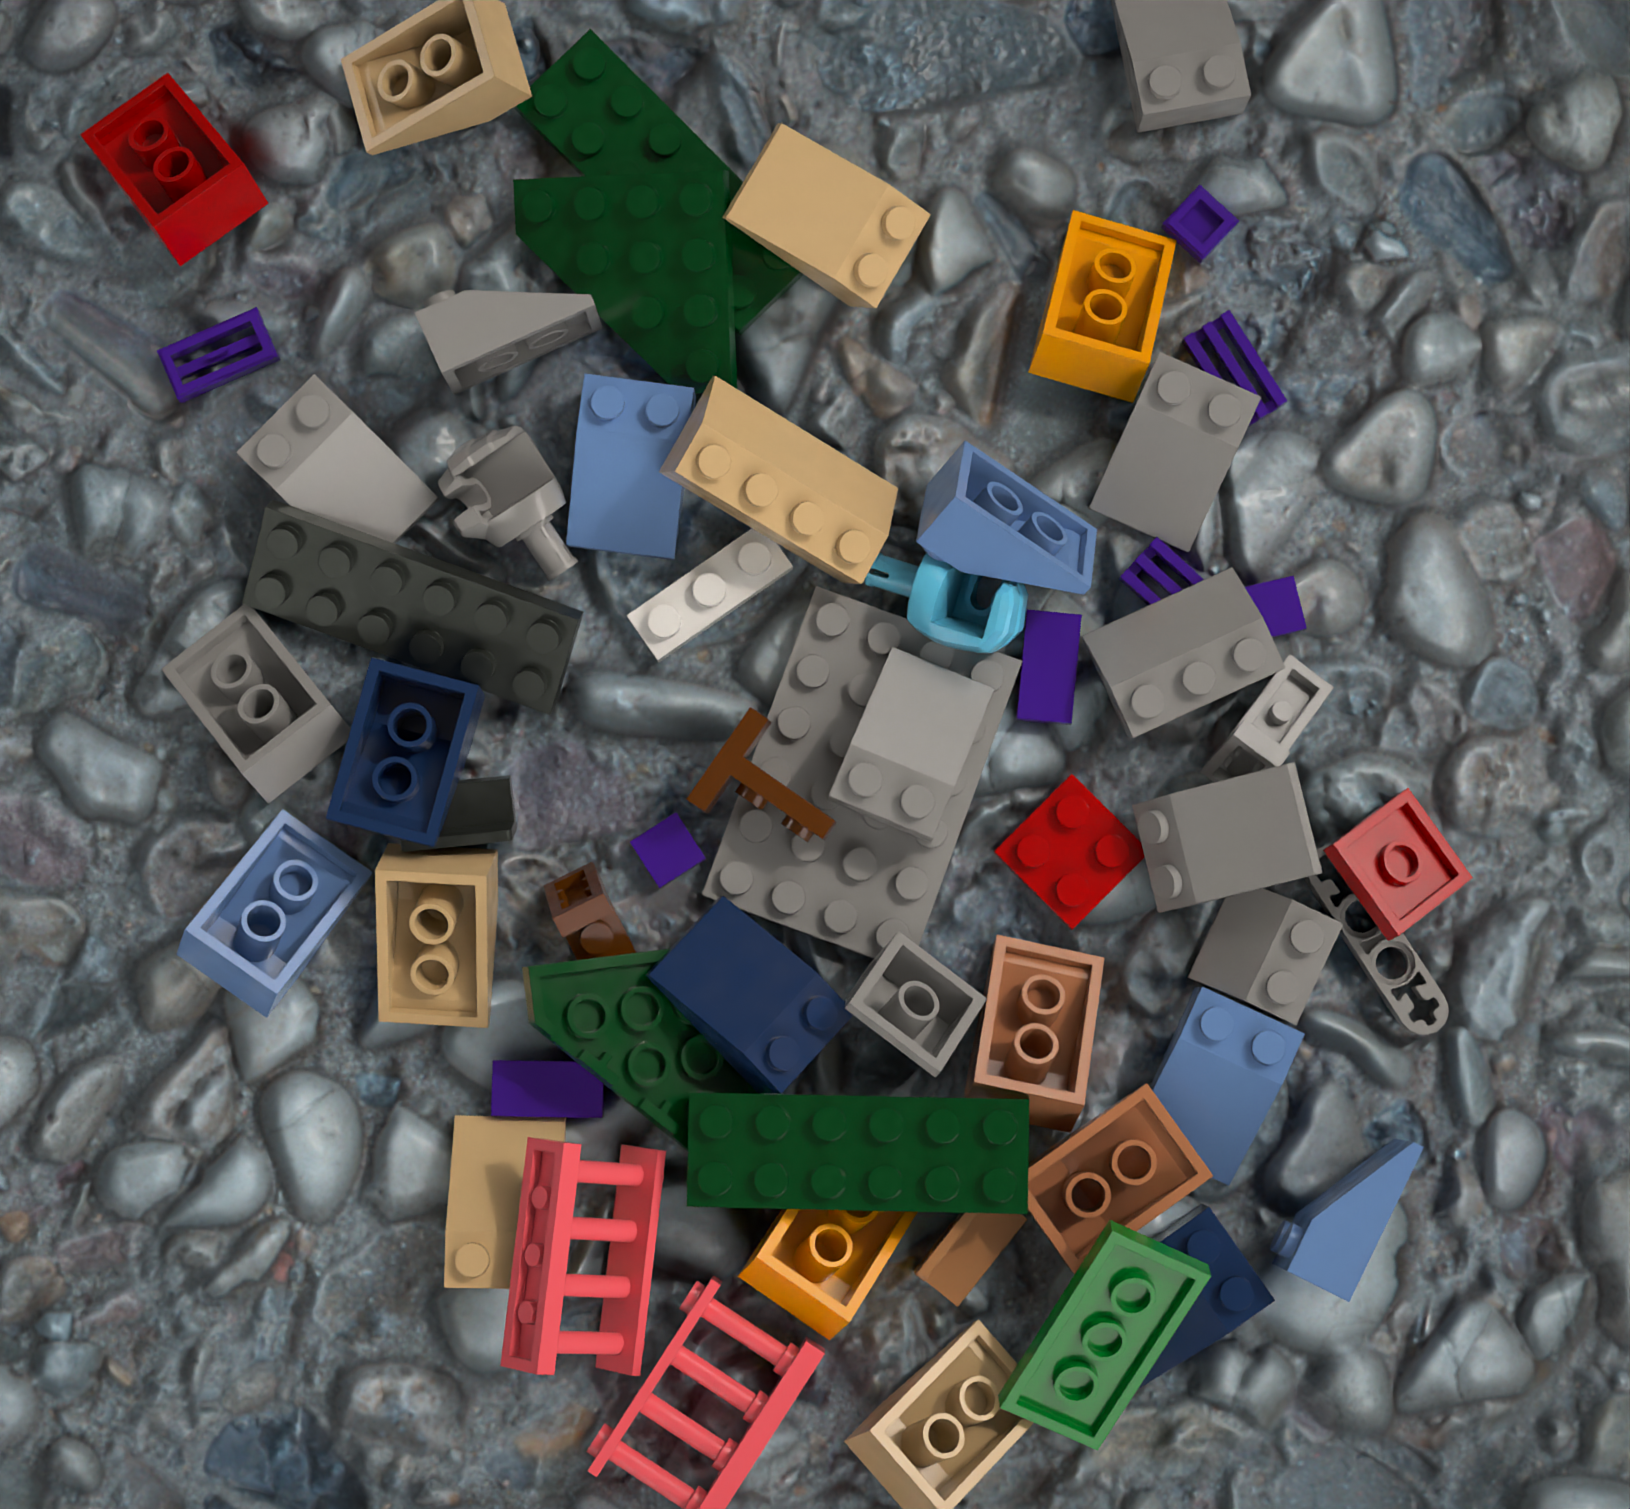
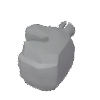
(508, 496)

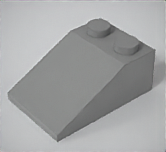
(1180, 61)
(495, 331)
(1174, 452)
(336, 466)
(257, 702)
(911, 744)
(1227, 838)

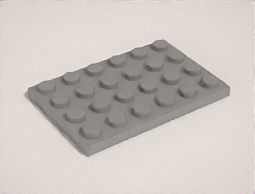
(865, 874)

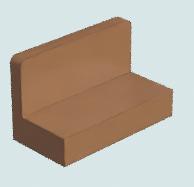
(967, 1252)

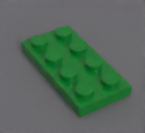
(1104, 1335)

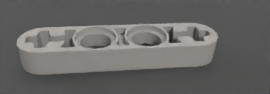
(1366, 948)

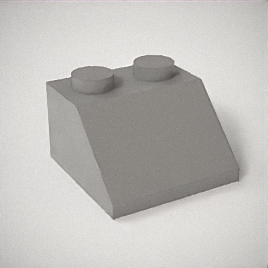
(1266, 953)
(914, 1003)

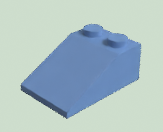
(616, 483)
(1003, 527)
(272, 913)
(1223, 1076)
(1342, 1226)

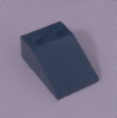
(405, 752)
(750, 997)
(1226, 1300)

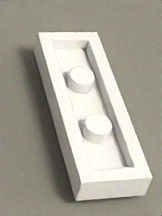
(709, 593)

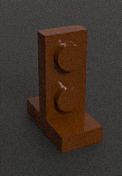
(755, 783)
(587, 915)

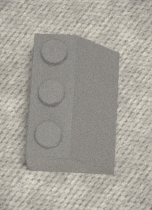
(1183, 652)

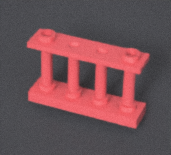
(542, 1254)
(760, 1410)

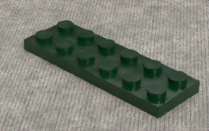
(616, 125)
(858, 1153)

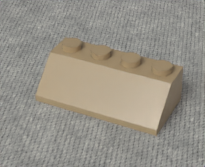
(783, 482)

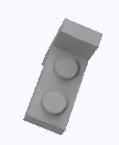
(1270, 723)

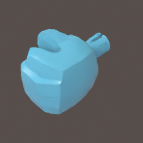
(946, 605)

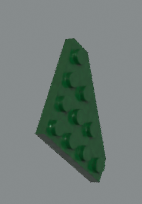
(649, 258)
(628, 1035)

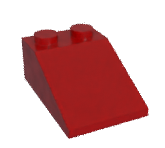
(175, 168)

